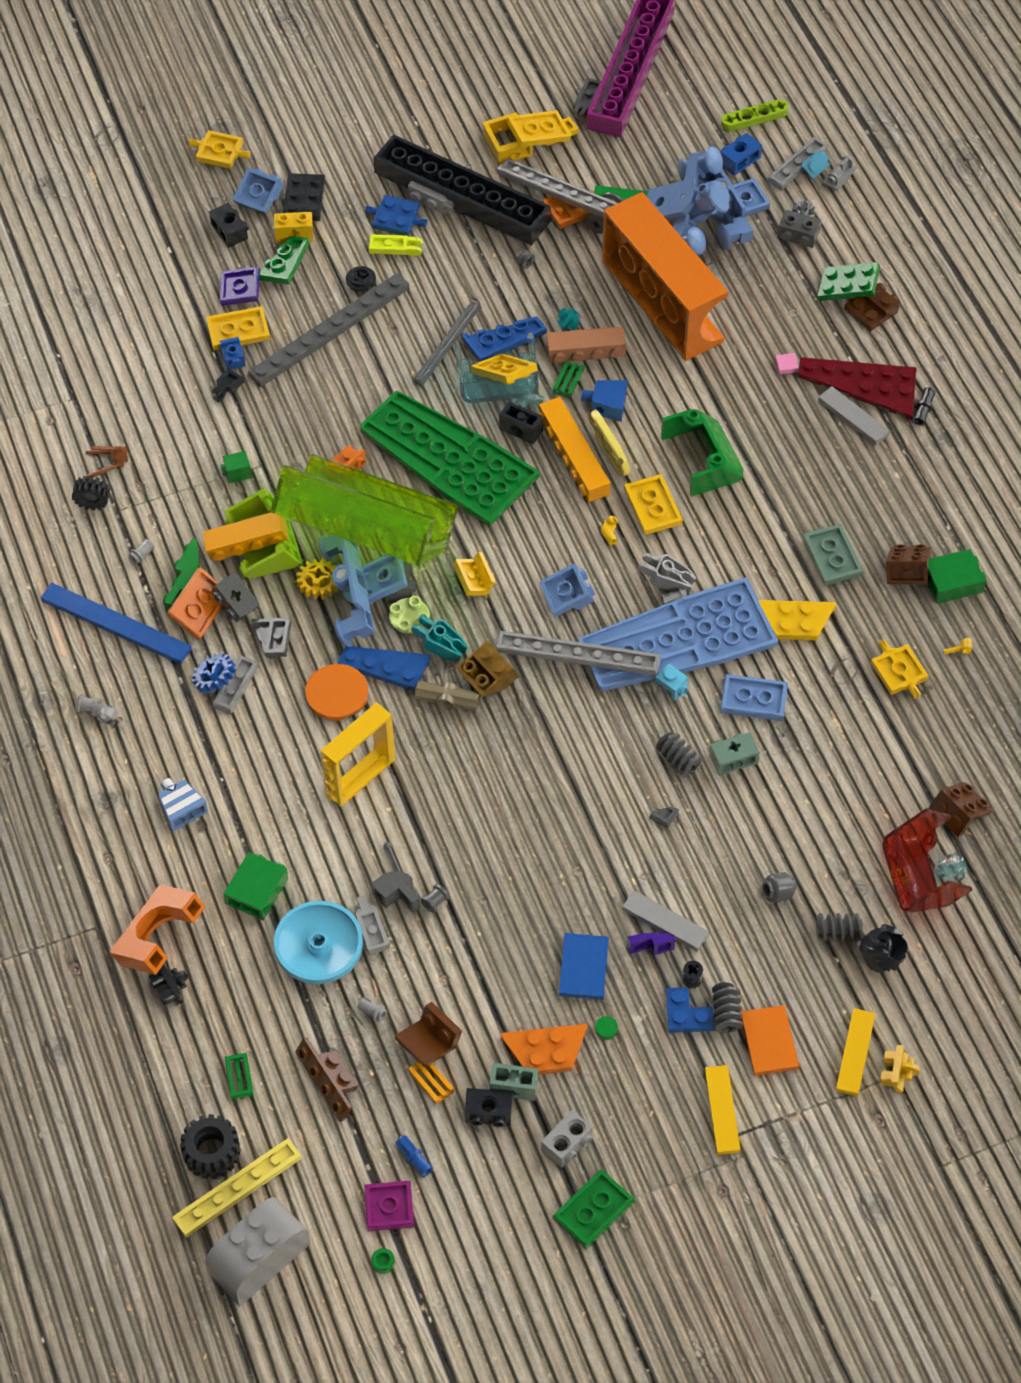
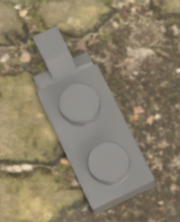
(371, 926)

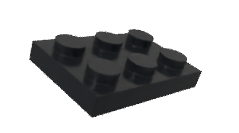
(305, 194)

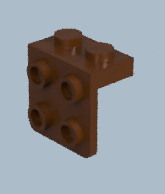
(962, 805)

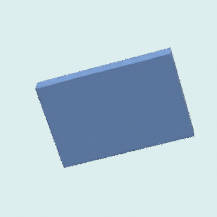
(754, 697)

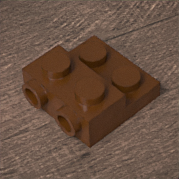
(873, 310)

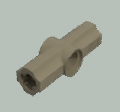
(447, 696)

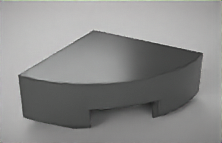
(664, 816)

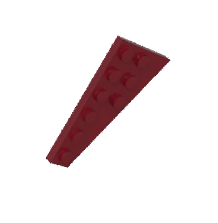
(868, 382)

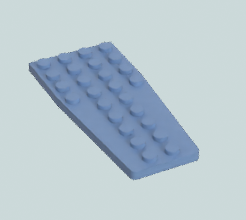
(689, 633)

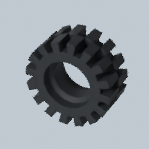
(90, 493)

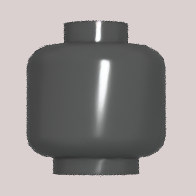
(779, 887)

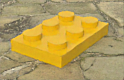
(538, 128)
(246, 324)
(504, 368)
(653, 504)

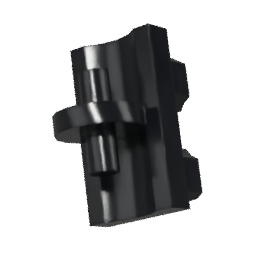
(172, 992)

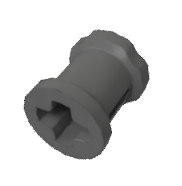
(434, 898)

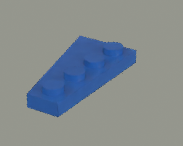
(503, 338)
(393, 667)

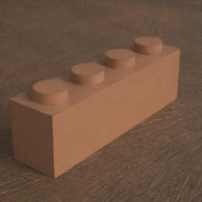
(586, 344)

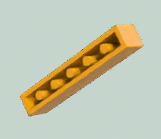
(574, 450)

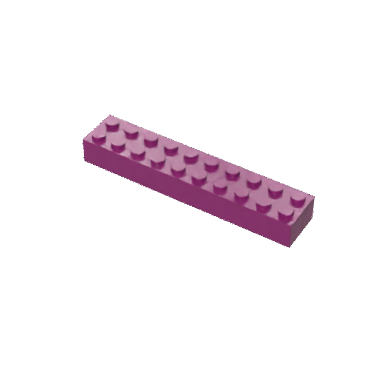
(629, 66)

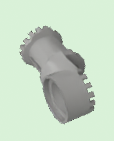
(96, 708)

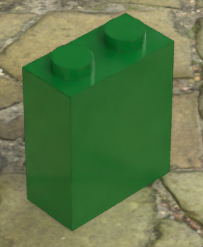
(955, 576)
(256, 885)

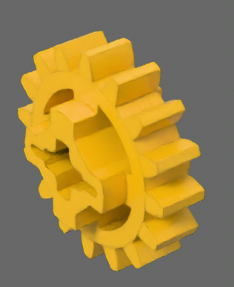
(316, 579)

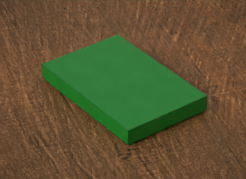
(593, 1209)

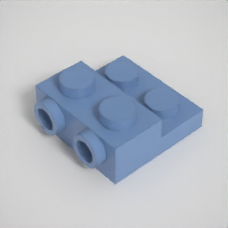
(258, 190)
(567, 590)

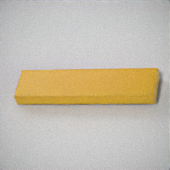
(855, 1052)
(722, 1110)

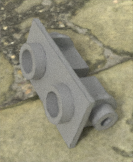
(840, 173)

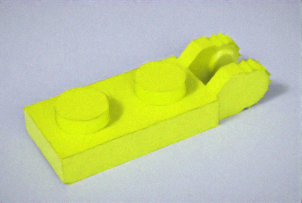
(395, 245)

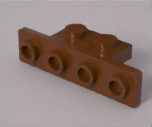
(330, 1077)

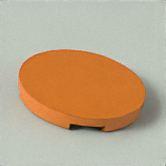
(336, 692)

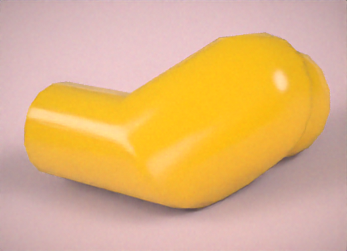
(608, 528)

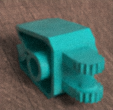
(440, 638)

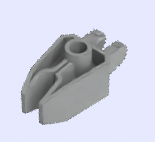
(667, 572)

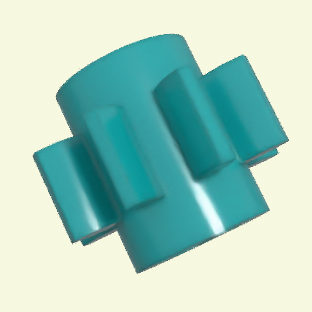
(568, 318)

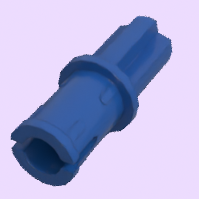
(414, 1156)

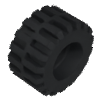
(204, 1130)

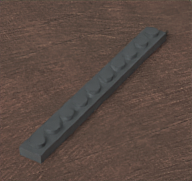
(328, 330)

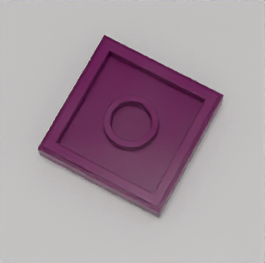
(389, 1206)

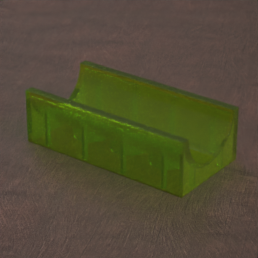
(365, 509)

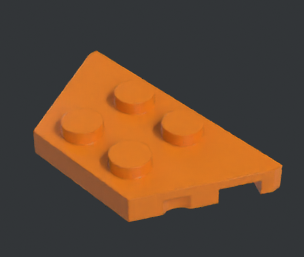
(546, 1048)

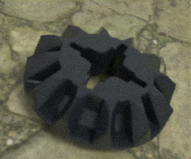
(365, 274)

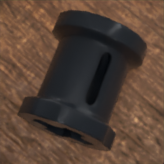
(692, 976)

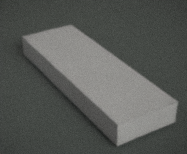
(231, 694)

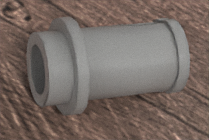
(141, 551)
(669, 597)
(377, 1012)

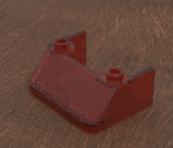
(911, 868)

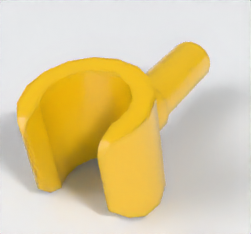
(965, 648)

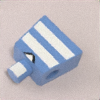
(181, 803)

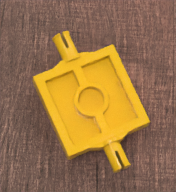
(219, 149)
(899, 669)

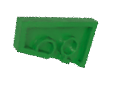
(285, 262)

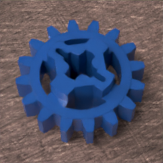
(213, 673)

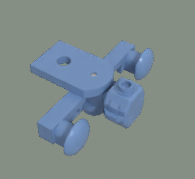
(692, 199)

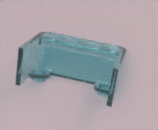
(479, 389)

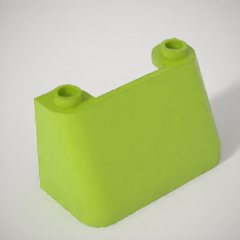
(270, 558)

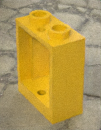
(503, 152)

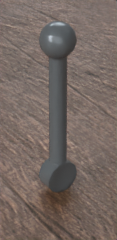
(387, 845)

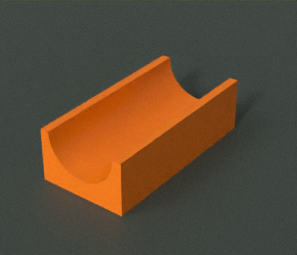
(662, 274)

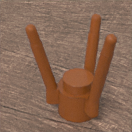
(117, 453)

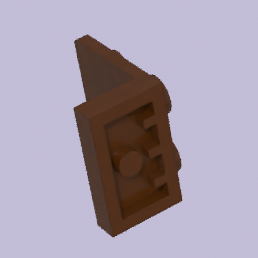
(908, 564)
(430, 1036)

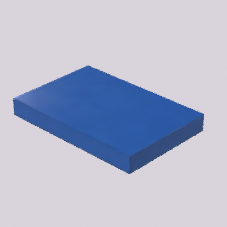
(584, 966)

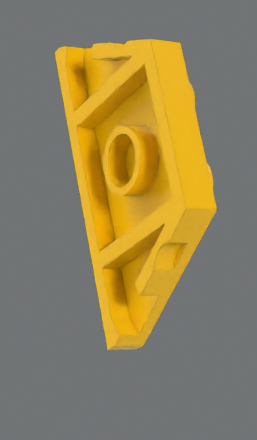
(797, 618)

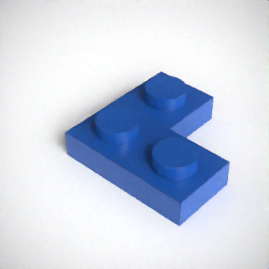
(682, 1017)

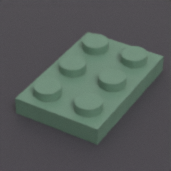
(832, 554)

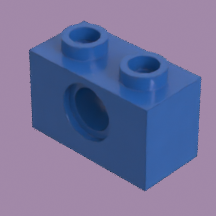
(741, 153)

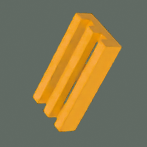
(443, 1094)

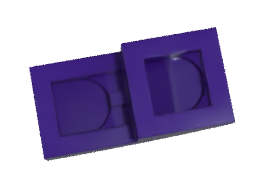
(657, 942)

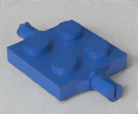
(396, 215)

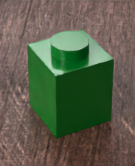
(236, 467)

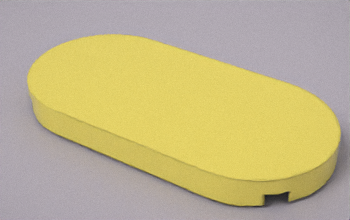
(609, 443)

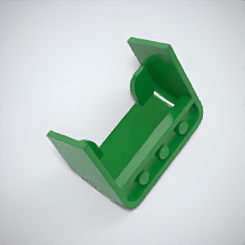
(722, 464)

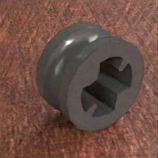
(525, 259)

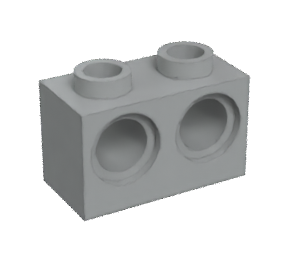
(562, 1136)

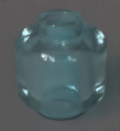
(951, 867)

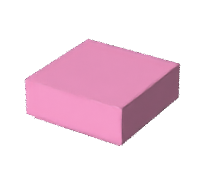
(787, 363)

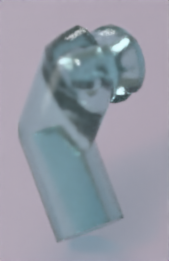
(528, 398)

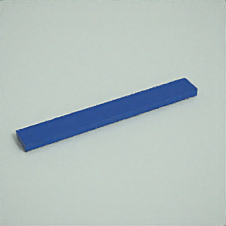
(116, 623)

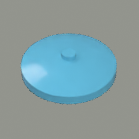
(318, 942)

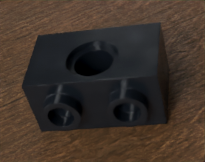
(228, 224)
(521, 422)
(480, 1098)

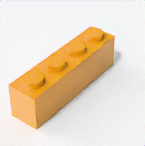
(245, 536)

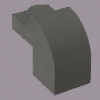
(396, 885)

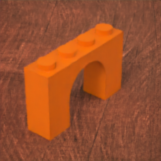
(165, 904)

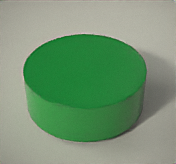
(606, 1028)
(383, 1260)

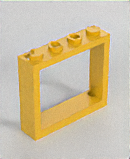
(373, 721)

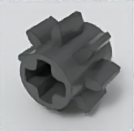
(804, 207)

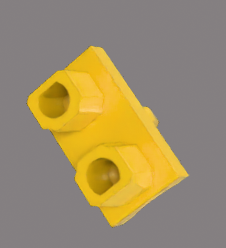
(902, 1069)

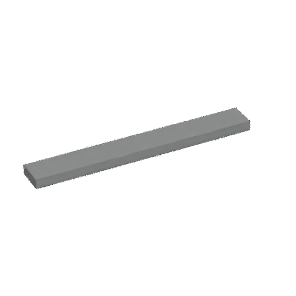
(554, 187)
(578, 653)

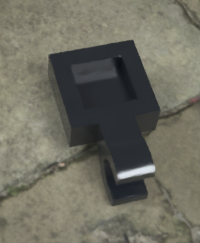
(228, 381)

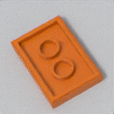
(196, 605)
(769, 1040)

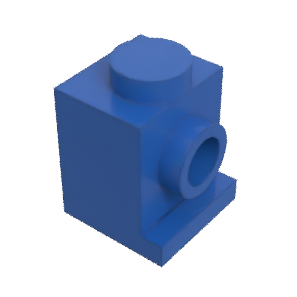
(232, 353)

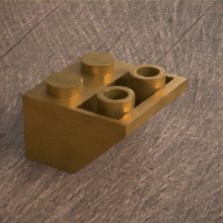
(487, 670)

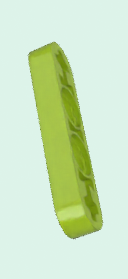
(734, 121)

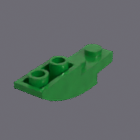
(184, 571)

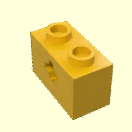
(293, 224)

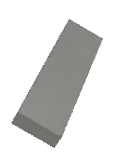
(792, 167)
(853, 415)
(665, 920)

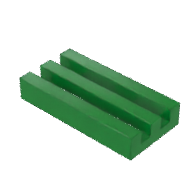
(573, 367)
(242, 1093)

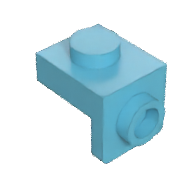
(816, 163)
(673, 681)

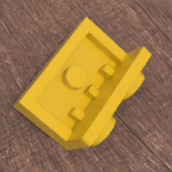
(475, 575)

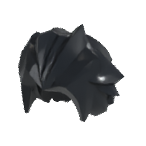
(884, 948)

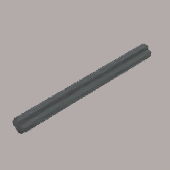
(446, 343)

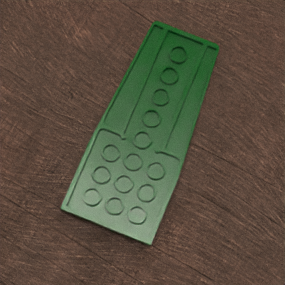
(449, 457)

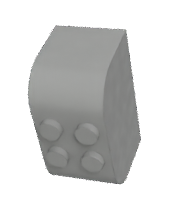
(256, 1250)

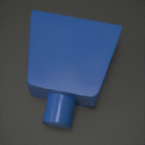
(607, 398)

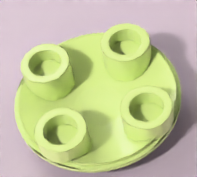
(406, 612)

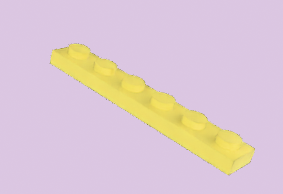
(236, 1187)

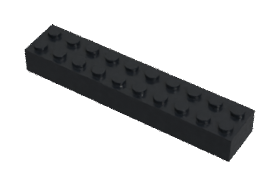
(468, 190)

